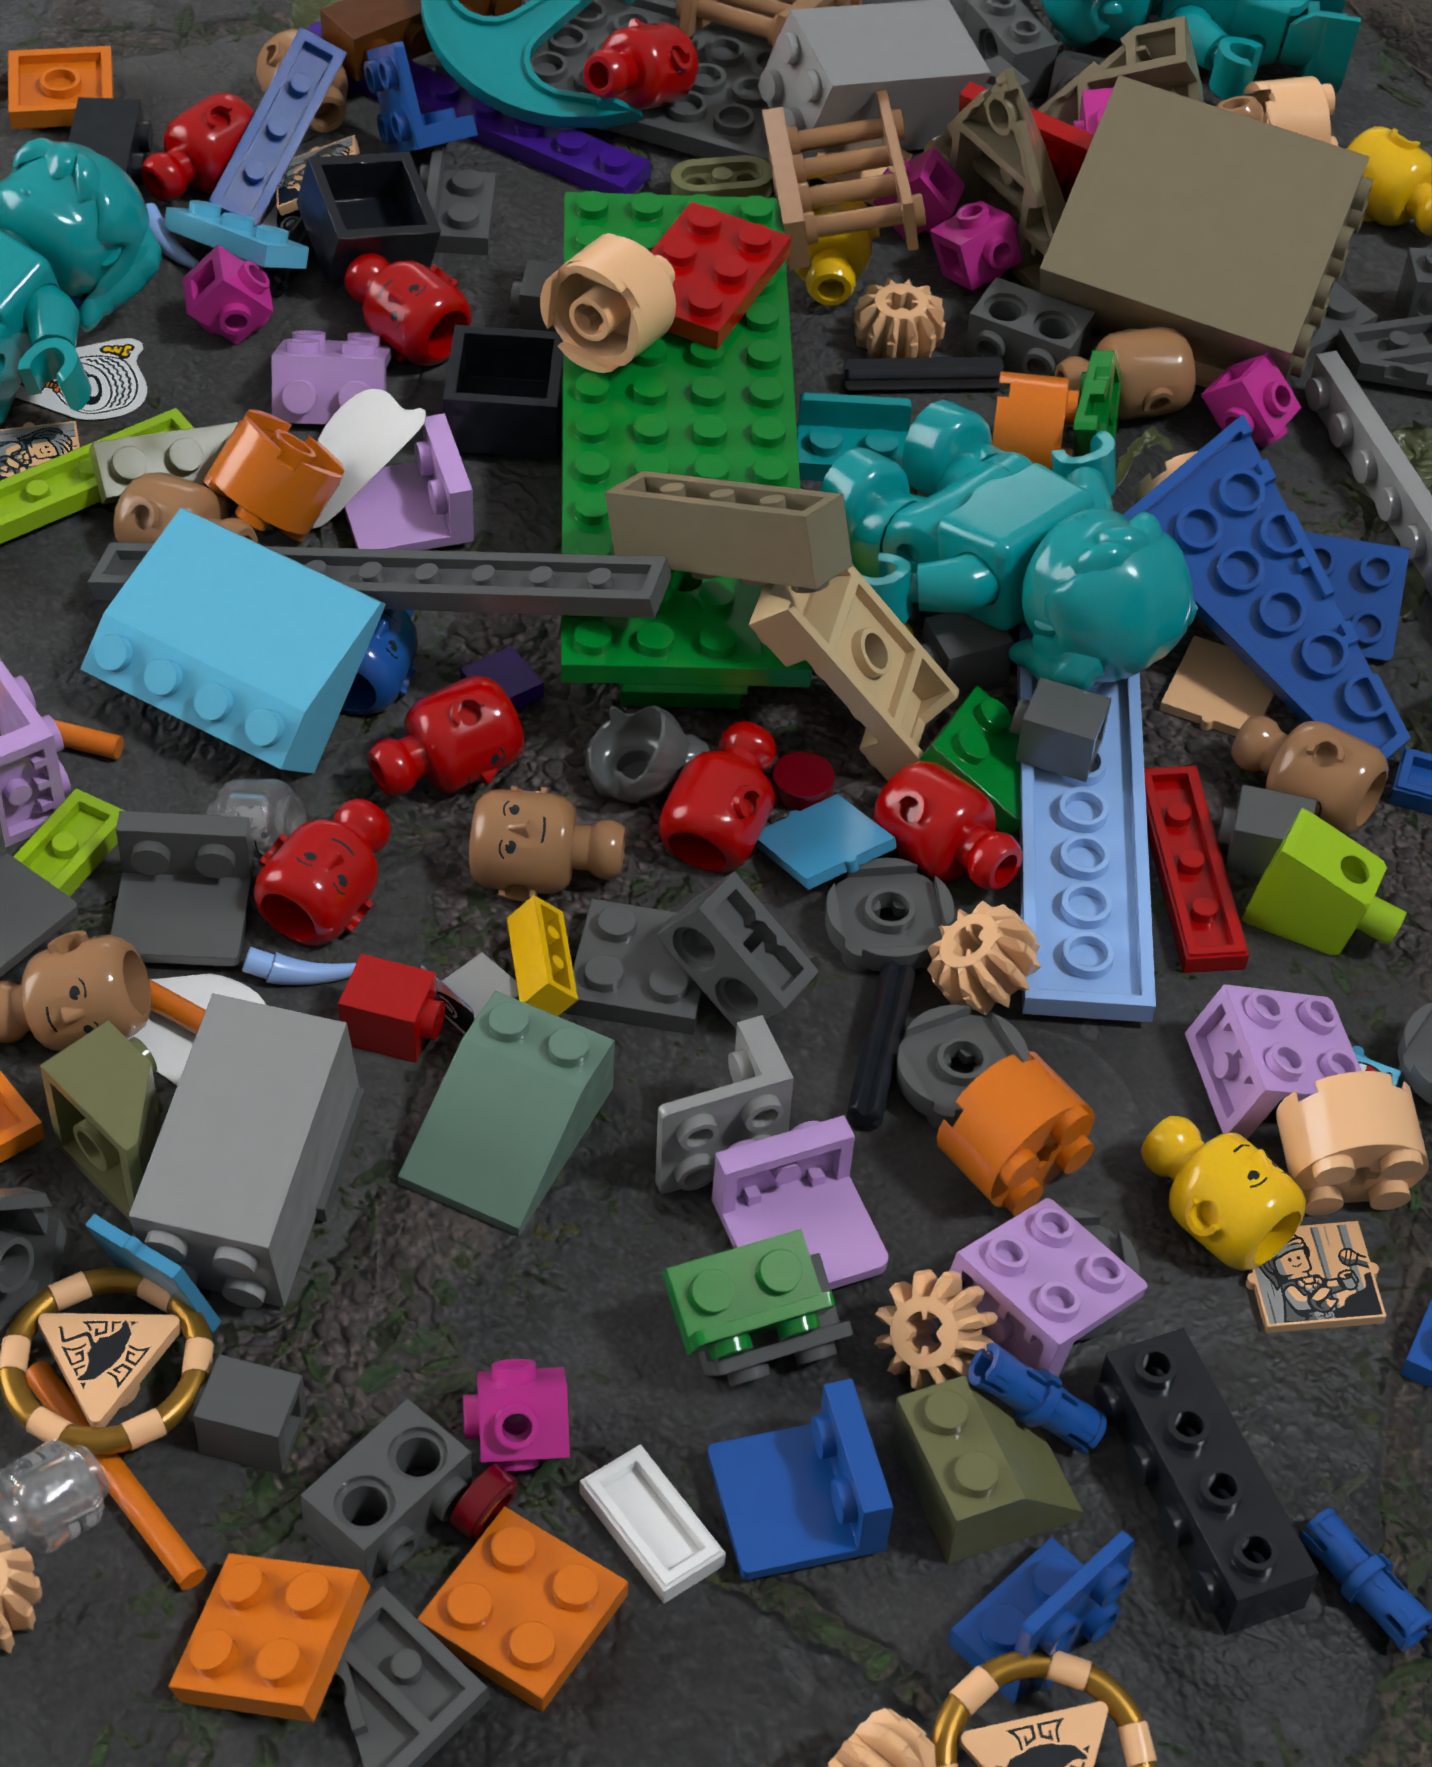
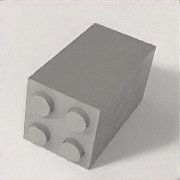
(839, 56)
(247, 1148)

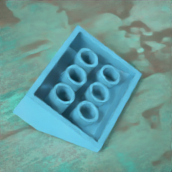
(236, 641)

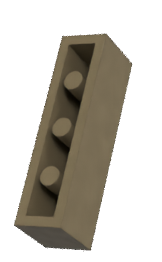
(732, 529)

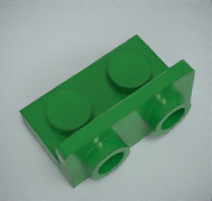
(745, 1294)

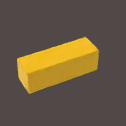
(542, 956)

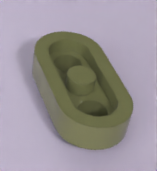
(723, 177)

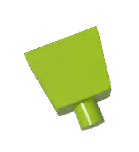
(1322, 890)

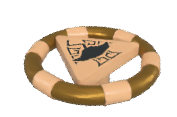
(104, 1360)
(1048, 1739)

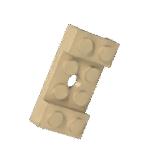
(863, 658)

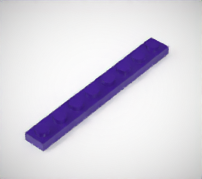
(555, 150)

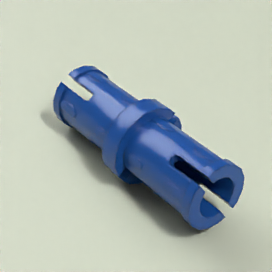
(1037, 1398)
(1366, 1579)

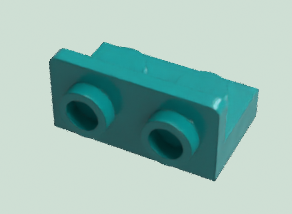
(840, 423)

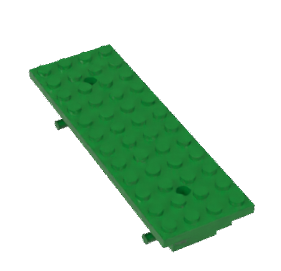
(685, 415)

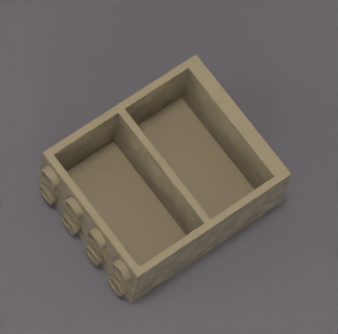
(1206, 228)

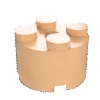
(1297, 105)
(609, 302)
(1353, 1142)

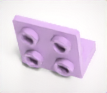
(418, 501)
(30, 772)
(1262, 1048)
(1045, 1284)

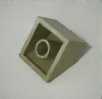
(105, 1110)
(978, 1469)

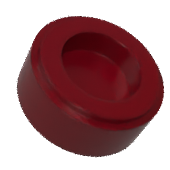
(802, 780)
(484, 1501)

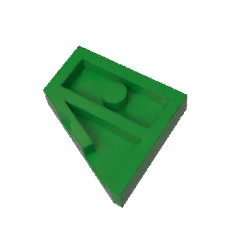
(1098, 400)
(983, 753)

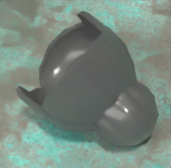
(639, 754)

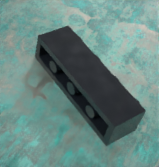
(115, 131)

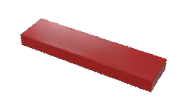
(1192, 872)

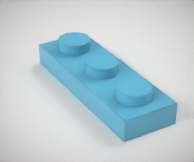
(236, 233)

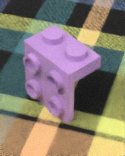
(320, 375)
(804, 1185)

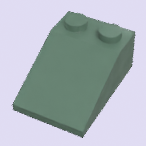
(509, 1112)

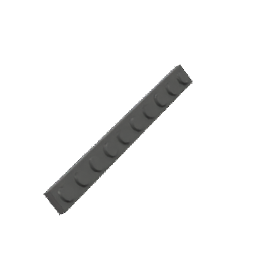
(460, 579)

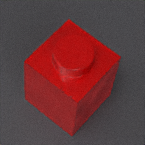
(391, 1008)

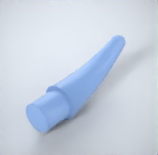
(169, 244)
(291, 971)

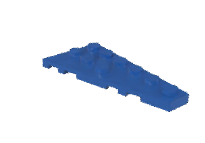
(1268, 590)

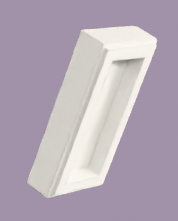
(652, 1523)

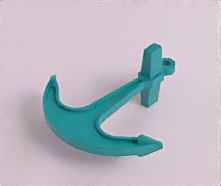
(494, 65)

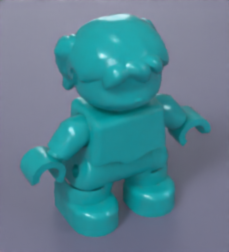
(1227, 34)
(65, 231)
(1016, 547)

